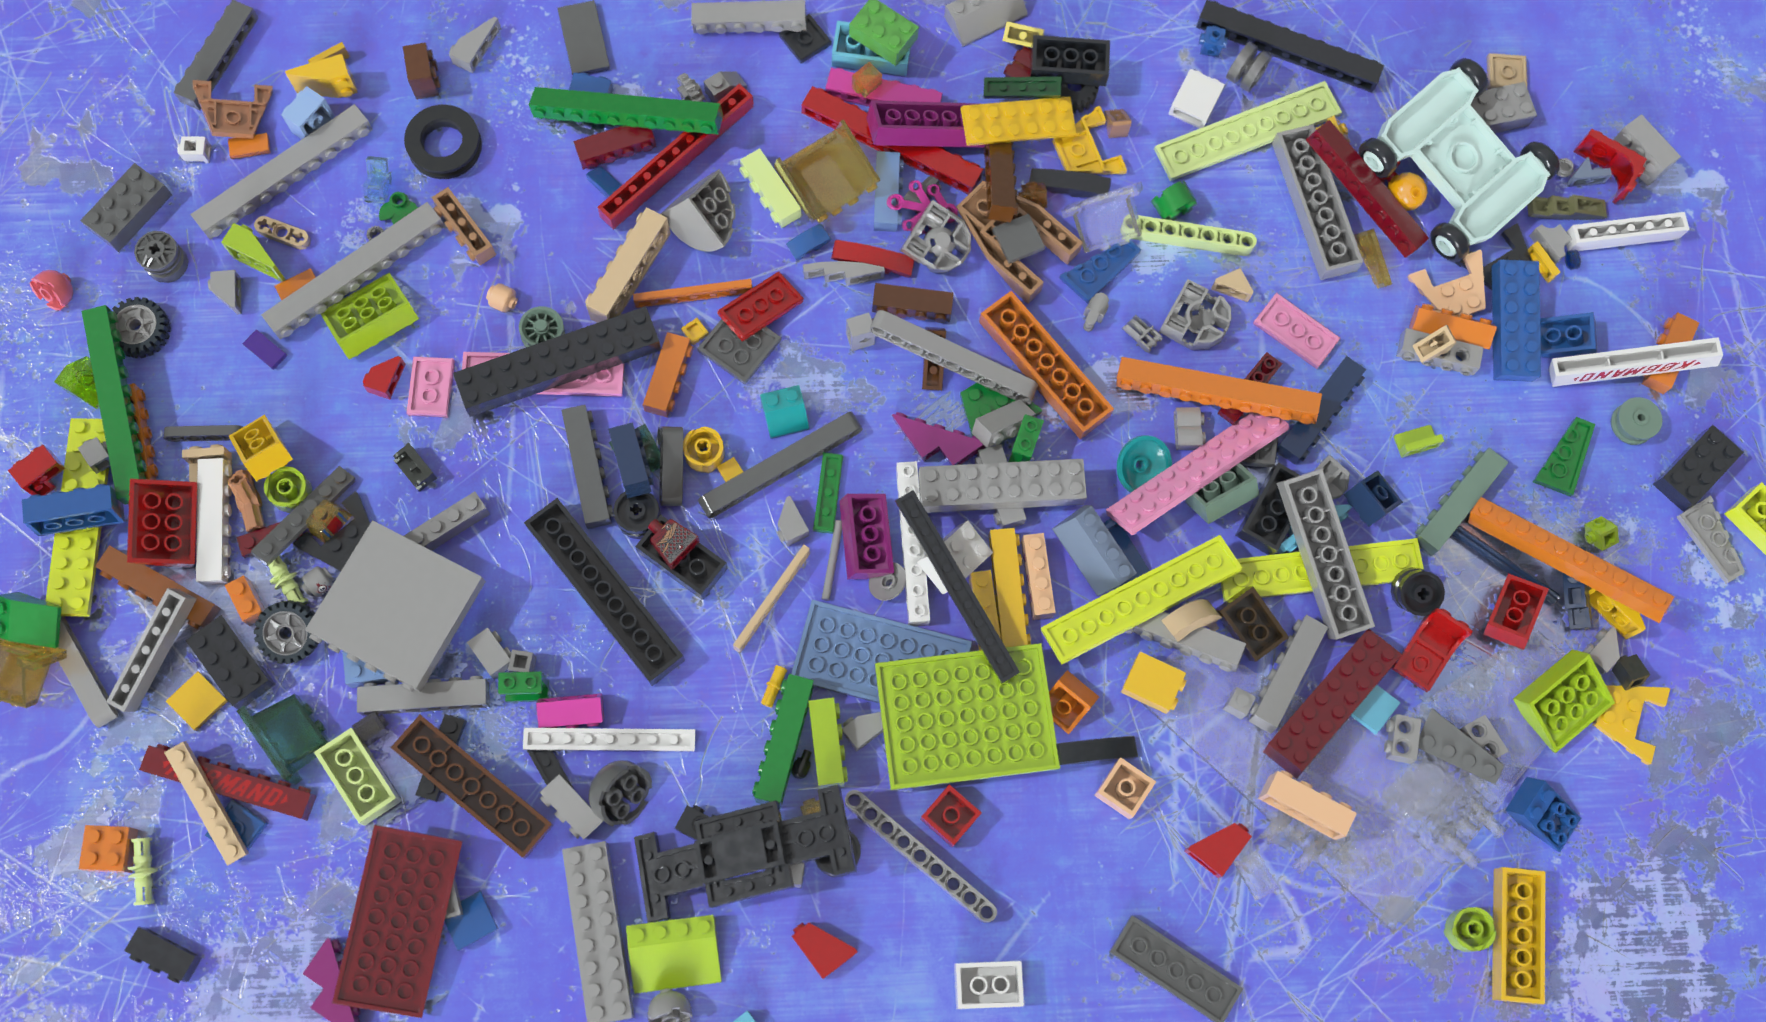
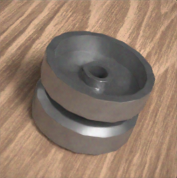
(1248, 66)

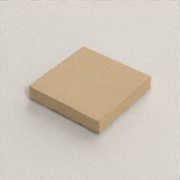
(1505, 70)

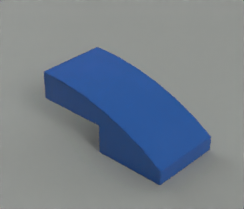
(807, 241)

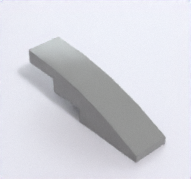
(851, 272)

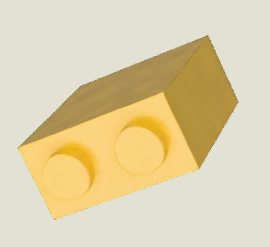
(1154, 683)

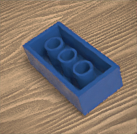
(72, 510)

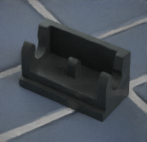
(414, 467)

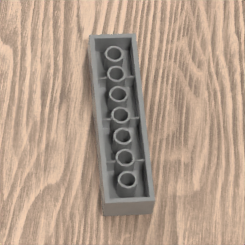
(1317, 204)
(1002, 485)
(1325, 554)
(598, 933)

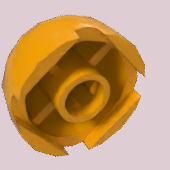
(1408, 190)

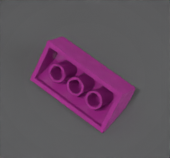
(866, 536)

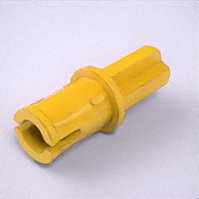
(773, 686)

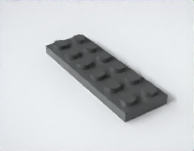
(1176, 970)

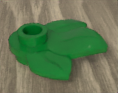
(395, 211)

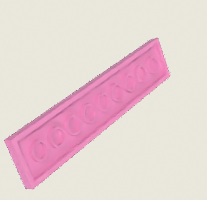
(1195, 471)

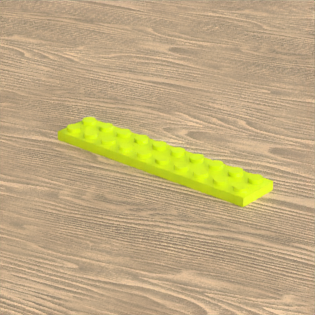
(76, 551)
(1287, 574)
(1141, 599)

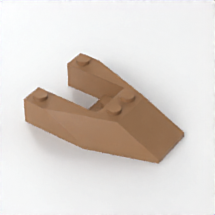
(1053, 234)

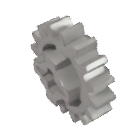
(689, 89)

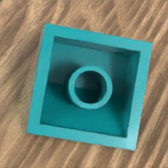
(784, 411)

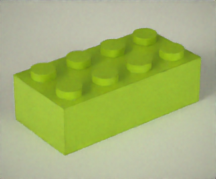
(826, 744)

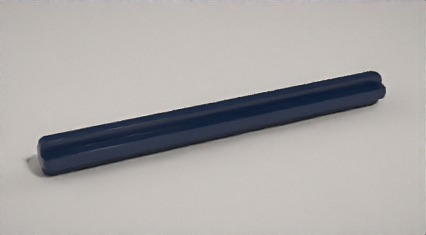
(1500, 560)

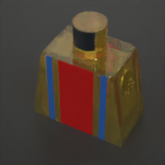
(327, 520)

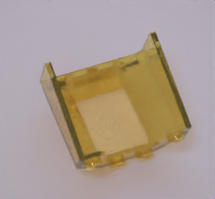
(828, 174)

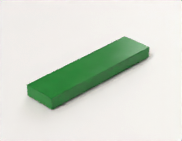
(828, 493)

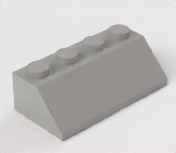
(979, 18)

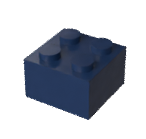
(1373, 498)

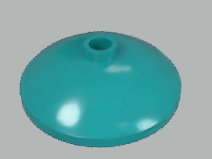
(1152, 457)

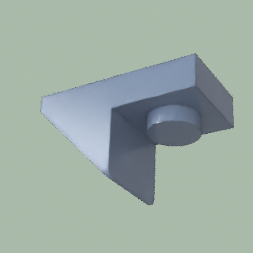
(1587, 176)

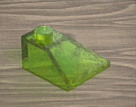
(79, 381)

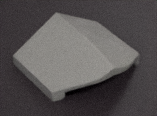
(1335, 475)

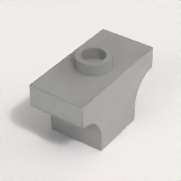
(1552, 240)

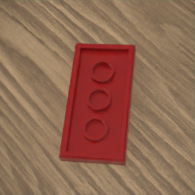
(760, 306)

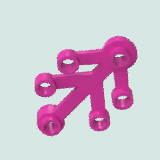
(901, 203)

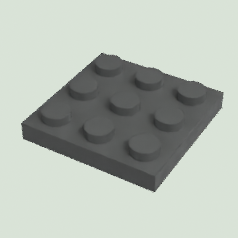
(735, 356)

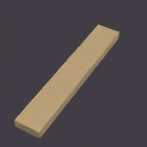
(771, 599)

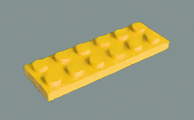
(1018, 121)

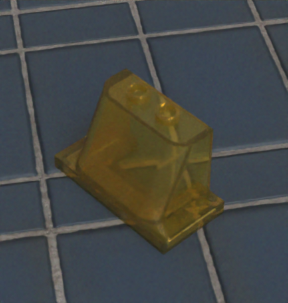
(25, 671)

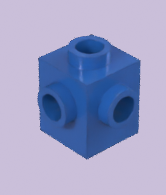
(1212, 41)

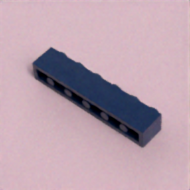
(1333, 393)

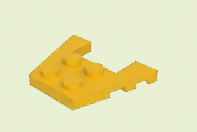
(1080, 152)
(1623, 717)

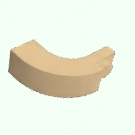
(1191, 617)

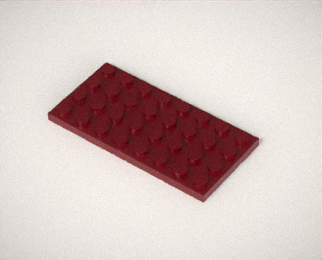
(397, 921)

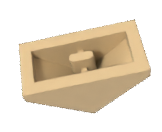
(1233, 285)
(1435, 344)

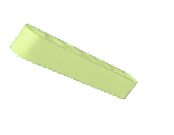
(1197, 232)

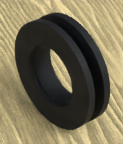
(434, 118)

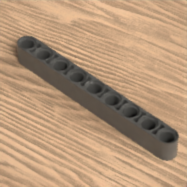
(779, 465)

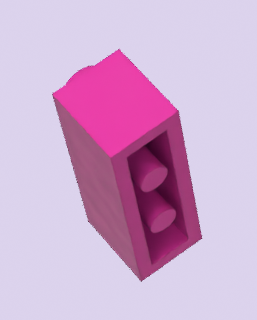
(570, 711)

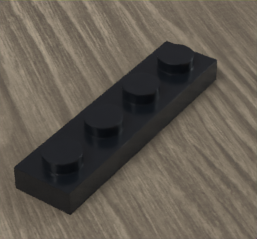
(453, 729)

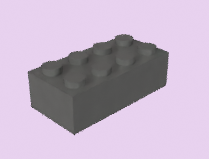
(126, 207)

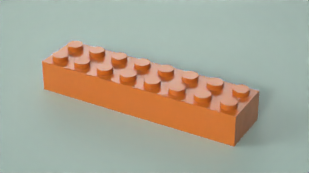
(1046, 363)

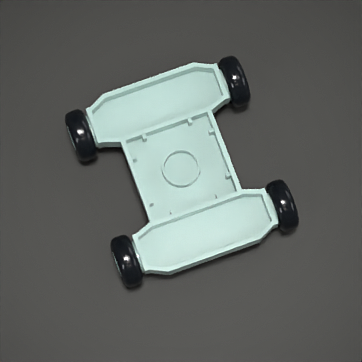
(1461, 159)

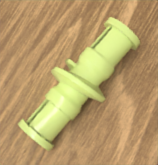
(285, 581)
(142, 871)

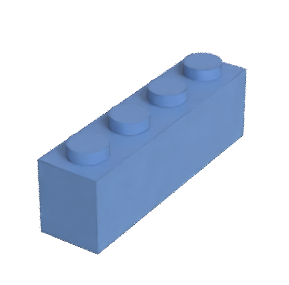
(887, 168)

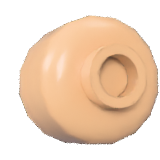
(501, 297)

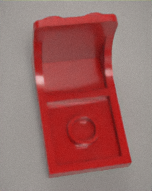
(1608, 153)
(1431, 648)

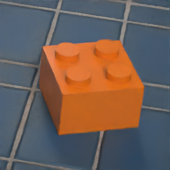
(107, 849)

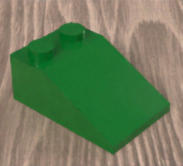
(29, 620)

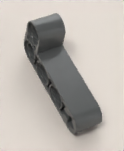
(671, 465)

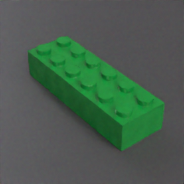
(785, 738)

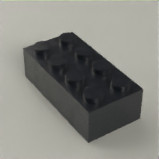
(1072, 59)
(1698, 468)
(1267, 518)
(696, 571)
(230, 662)

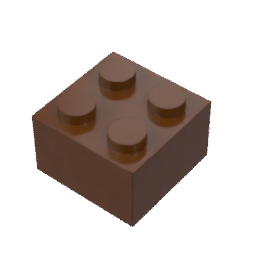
(421, 70)

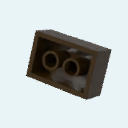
(1252, 623)

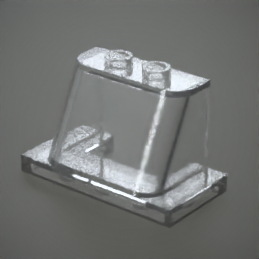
(1106, 218)

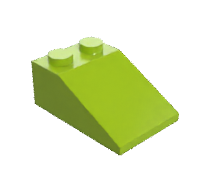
(246, 249)

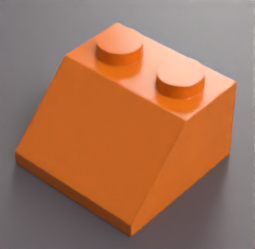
(1070, 701)

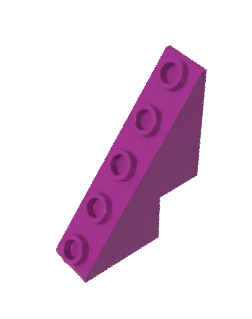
(930, 440)
(324, 971)

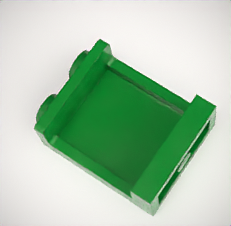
(1026, 439)
(523, 686)

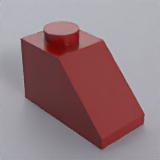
(384, 377)

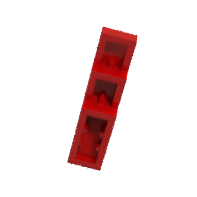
(862, 253)

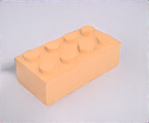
(1307, 805)

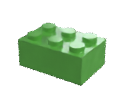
(883, 31)

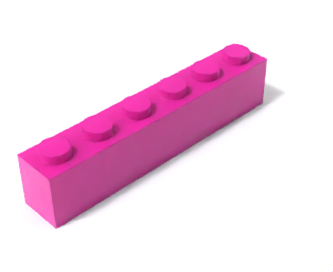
(840, 85)

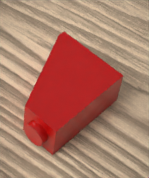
(1220, 849)
(822, 949)

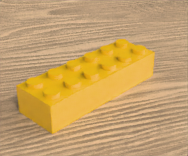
(1520, 936)

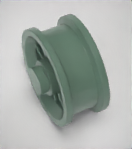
(540, 325)
(1636, 421)

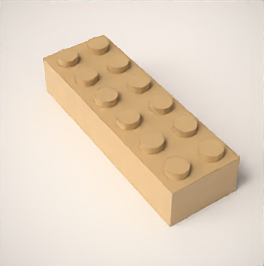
(629, 266)

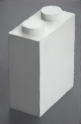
(1196, 98)

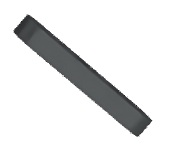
(200, 433)

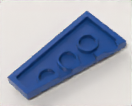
(1100, 270)

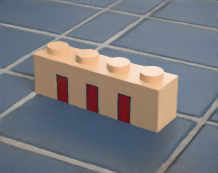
(1038, 576)

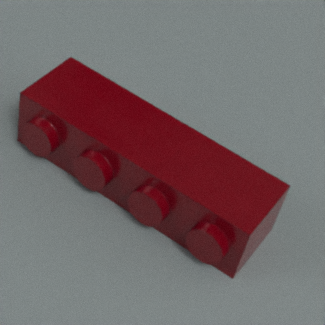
(613, 144)

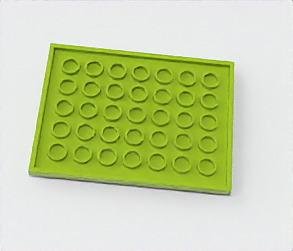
(959, 723)

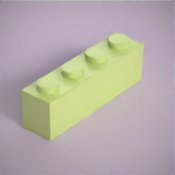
(770, 188)

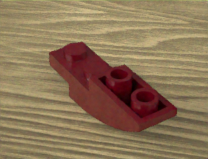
(1262, 372)

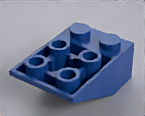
(1543, 813)

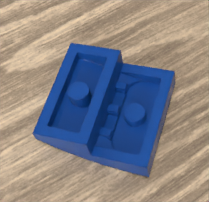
(473, 923)

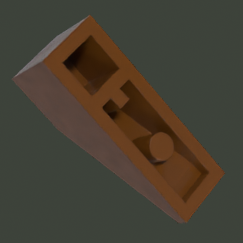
(933, 372)

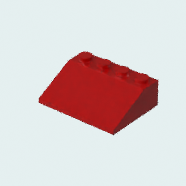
(162, 523)

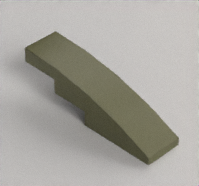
(1569, 208)

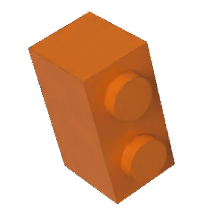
(245, 599)

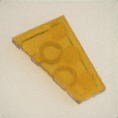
(1373, 257)

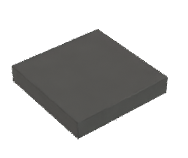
(1018, 238)

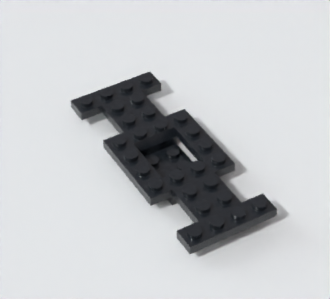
(743, 844)

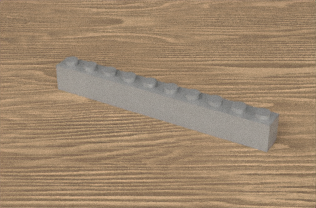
(282, 172)
(353, 271)

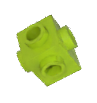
(1601, 533)

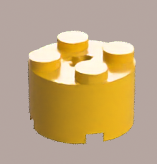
(700, 439)

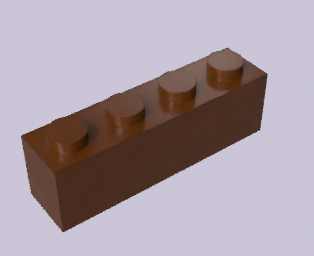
(913, 302)

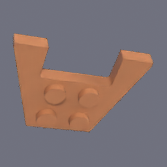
(232, 117)

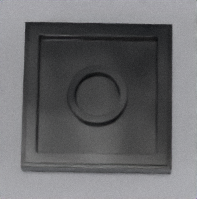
(806, 42)

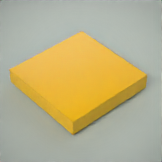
(196, 701)

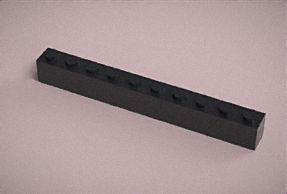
(1292, 46)

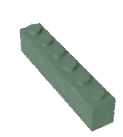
(1460, 501)

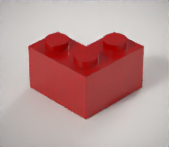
(36, 471)

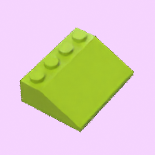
(369, 316)
(1564, 699)
(673, 953)

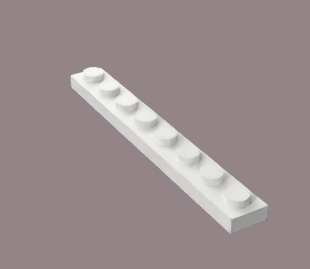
(609, 739)

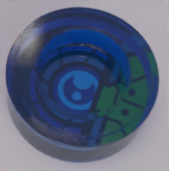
(1572, 259)

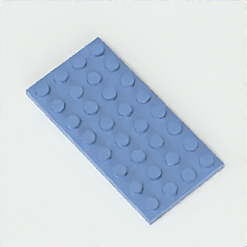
(844, 645)

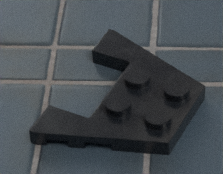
(1519, 252)
(340, 546)

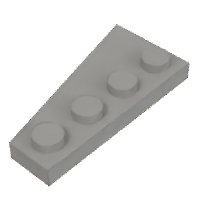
(1708, 533)

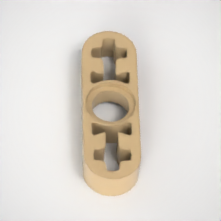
(287, 239)

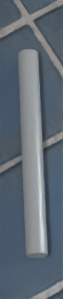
(832, 561)

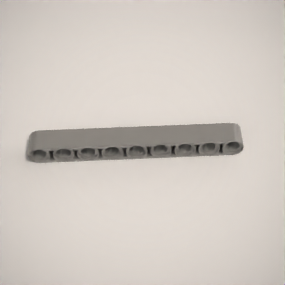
(953, 357)
(925, 866)

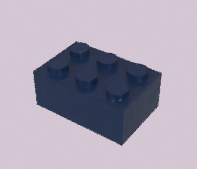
(631, 459)

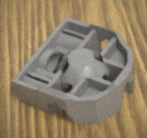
(960, 239)
(1201, 324)

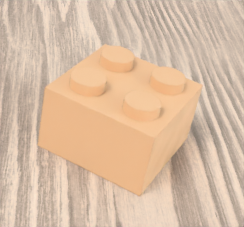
(1125, 788)

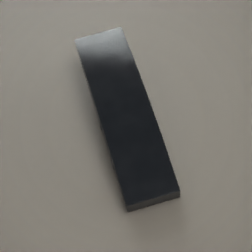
(1071, 182)
(1096, 750)

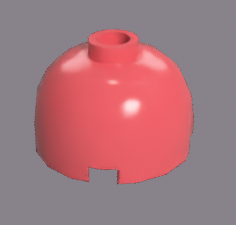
(53, 287)

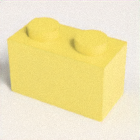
(1021, 33)

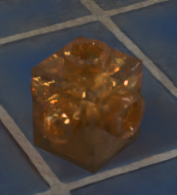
(1034, 192)

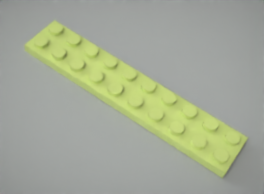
(1246, 131)

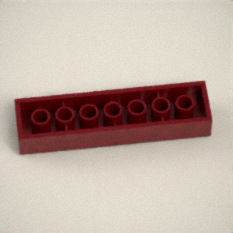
(1332, 703)

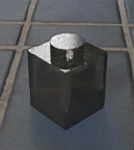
(371, 728)

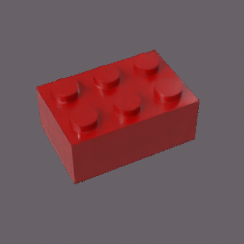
(1516, 611)

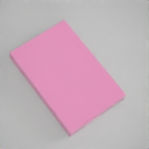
(430, 387)

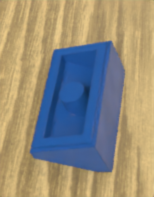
(603, 181)

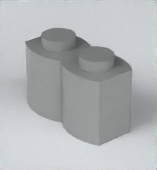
(1188, 428)

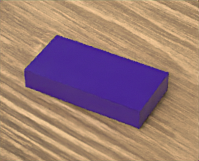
(264, 349)

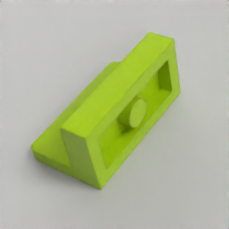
(1417, 441)

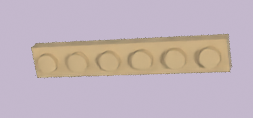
(206, 803)

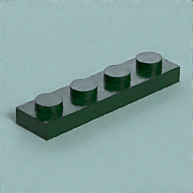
(1022, 87)

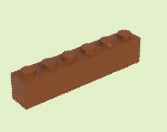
(152, 585)

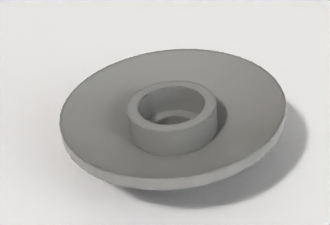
(880, 585)

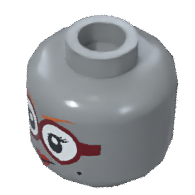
(317, 581)

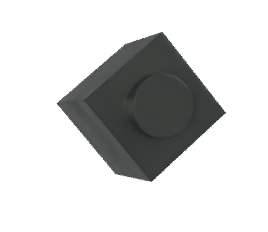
(1630, 671)

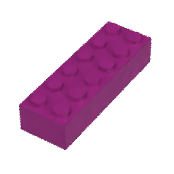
(917, 123)

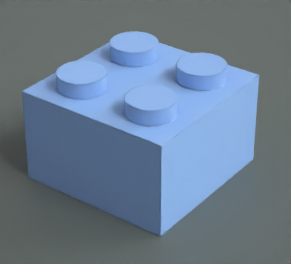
(307, 113)

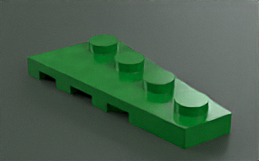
(1566, 460)

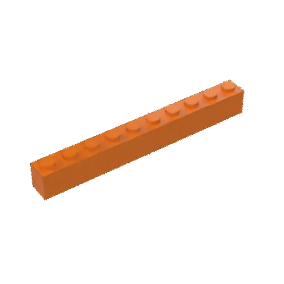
(1219, 390)
(1571, 560)

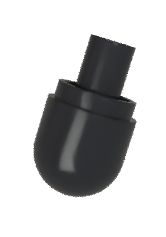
(802, 765)

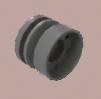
(161, 256)

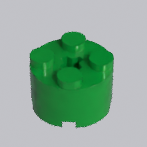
(1174, 200)

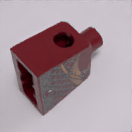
(672, 541)

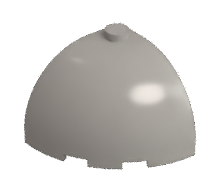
(703, 214)

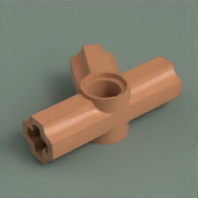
(247, 499)

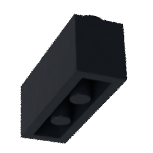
(162, 955)

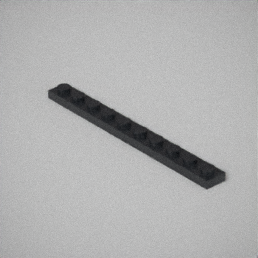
(957, 586)

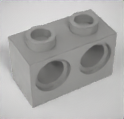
(1487, 736)
(1407, 740)

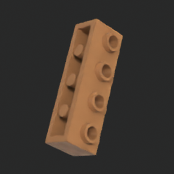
(463, 225)

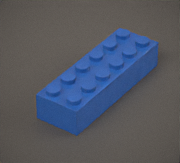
(1517, 320)

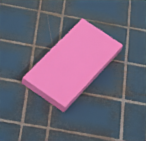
(1296, 330)

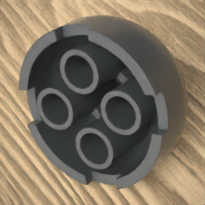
(612, 784)

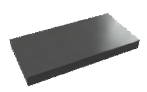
(583, 38)

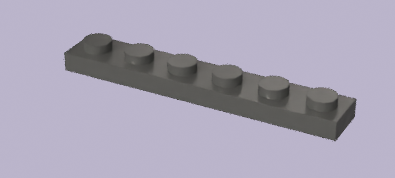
(295, 523)

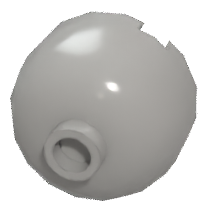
(669, 1007)

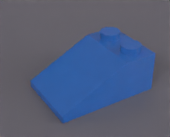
(1568, 335)

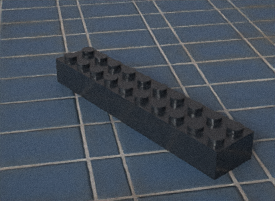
(557, 361)
(604, 592)

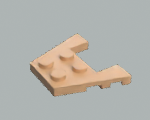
(1459, 295)

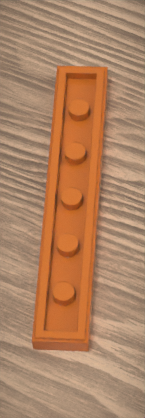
(692, 293)

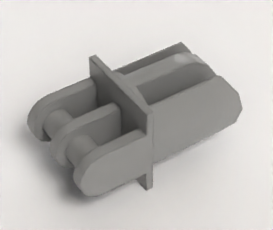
(1095, 310)
(1140, 331)

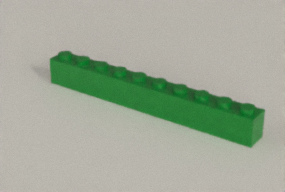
(626, 110)
(114, 399)

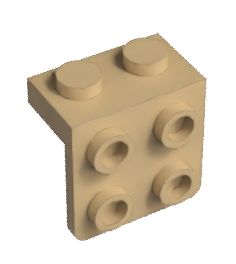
(195, 452)

